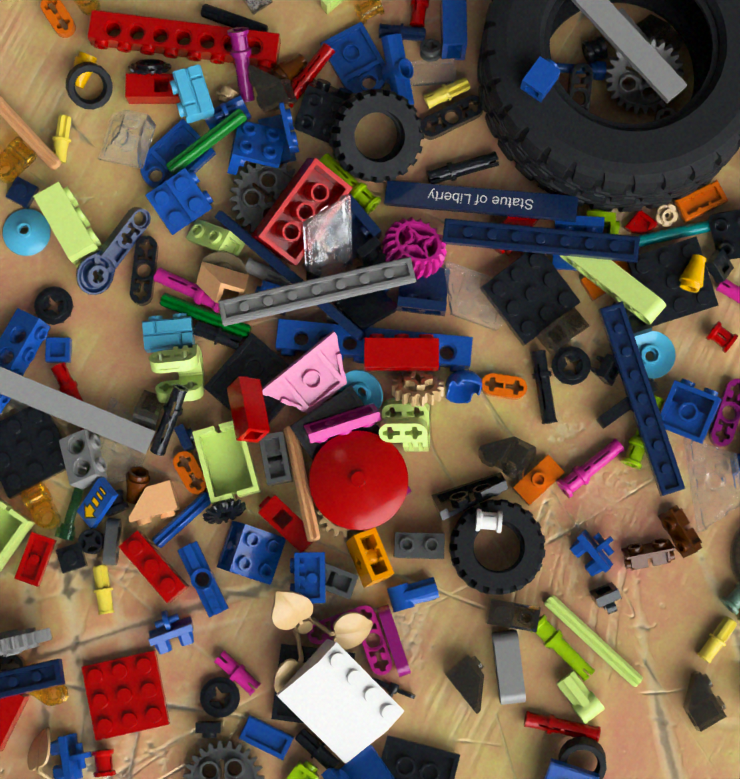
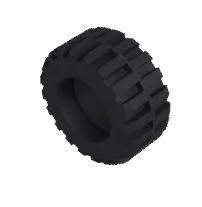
(407, 141)
(507, 580)

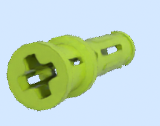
(358, 191)
(636, 449)
(553, 639)

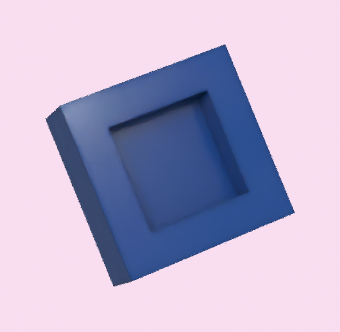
(58, 350)

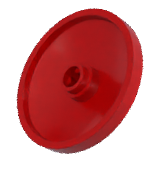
(358, 480)

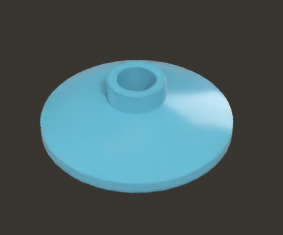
(36, 237)
(662, 350)
(369, 383)

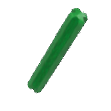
(206, 141)
(203, 314)

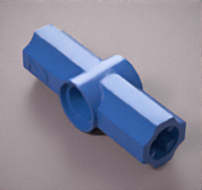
(397, 68)
(195, 564)

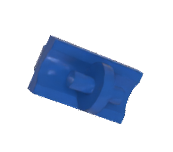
(225, 110)
(600, 560)
(169, 628)
(71, 757)

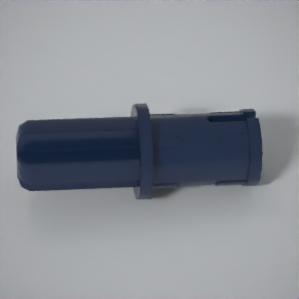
(407, 32)

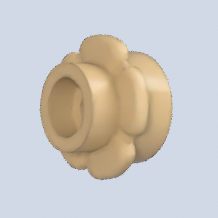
(226, 94)
(660, 215)

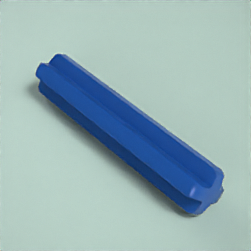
(182, 520)

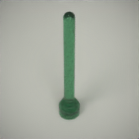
(66, 529)

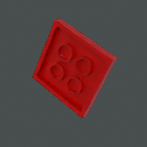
(125, 695)

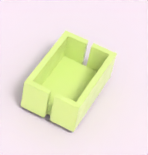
(68, 222)
(225, 463)
(13, 529)

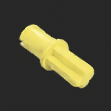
(446, 92)
(62, 139)
(103, 589)
(717, 639)

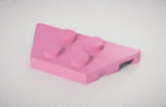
(310, 377)

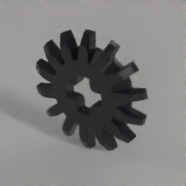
(150, 66)
(223, 511)

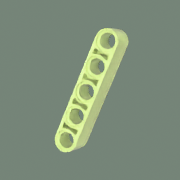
(619, 286)

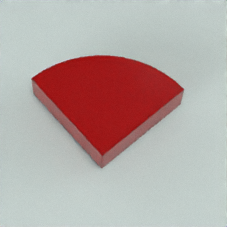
(641, 223)

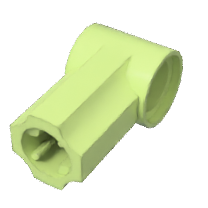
(583, 702)

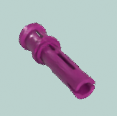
(241, 53)

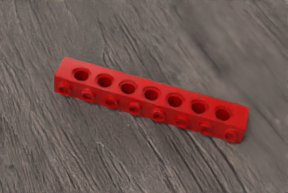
(104, 22)

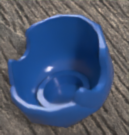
(462, 385)

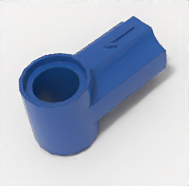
(407, 595)

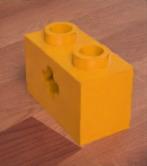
(369, 557)

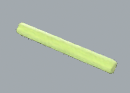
(593, 640)

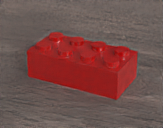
(304, 197)

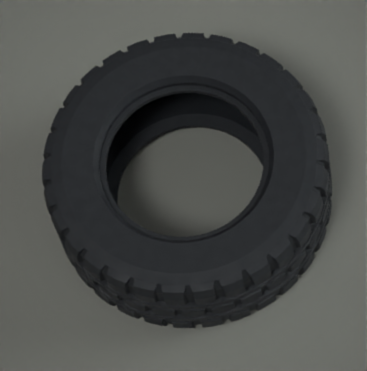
(604, 159)

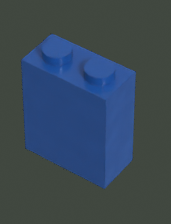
(453, 29)

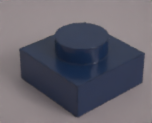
(22, 192)
(185, 436)

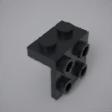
(318, 108)
(726, 232)
(366, 308)

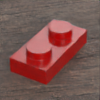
(35, 559)

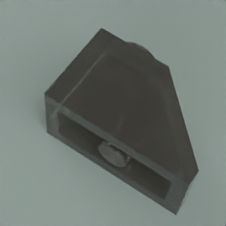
(468, 680)

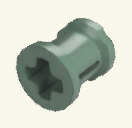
(732, 601)

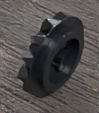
(42, 304)
(571, 354)
(216, 708)

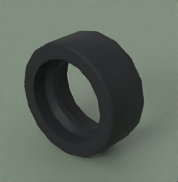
(84, 67)
(588, 744)

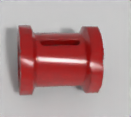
(725, 344)
(103, 763)

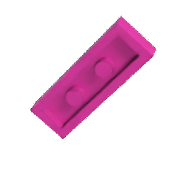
(342, 423)

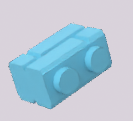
(193, 94)
(165, 334)

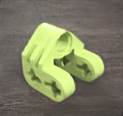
(190, 368)
(407, 426)

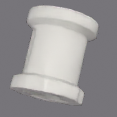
(488, 520)

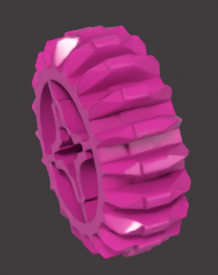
(416, 243)

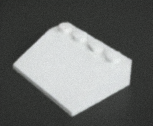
(339, 701)

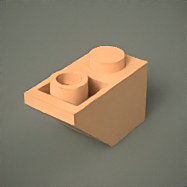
(221, 282)
(154, 502)

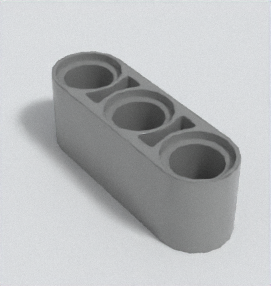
(508, 667)

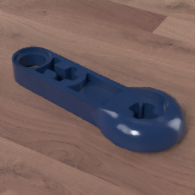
(111, 254)

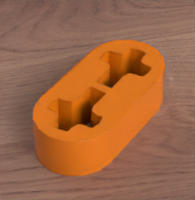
(62, 14)
(504, 380)
(185, 475)

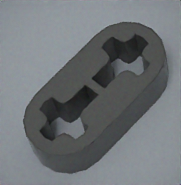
(112, 541)

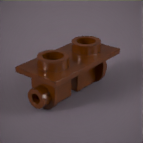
(685, 541)
(637, 554)

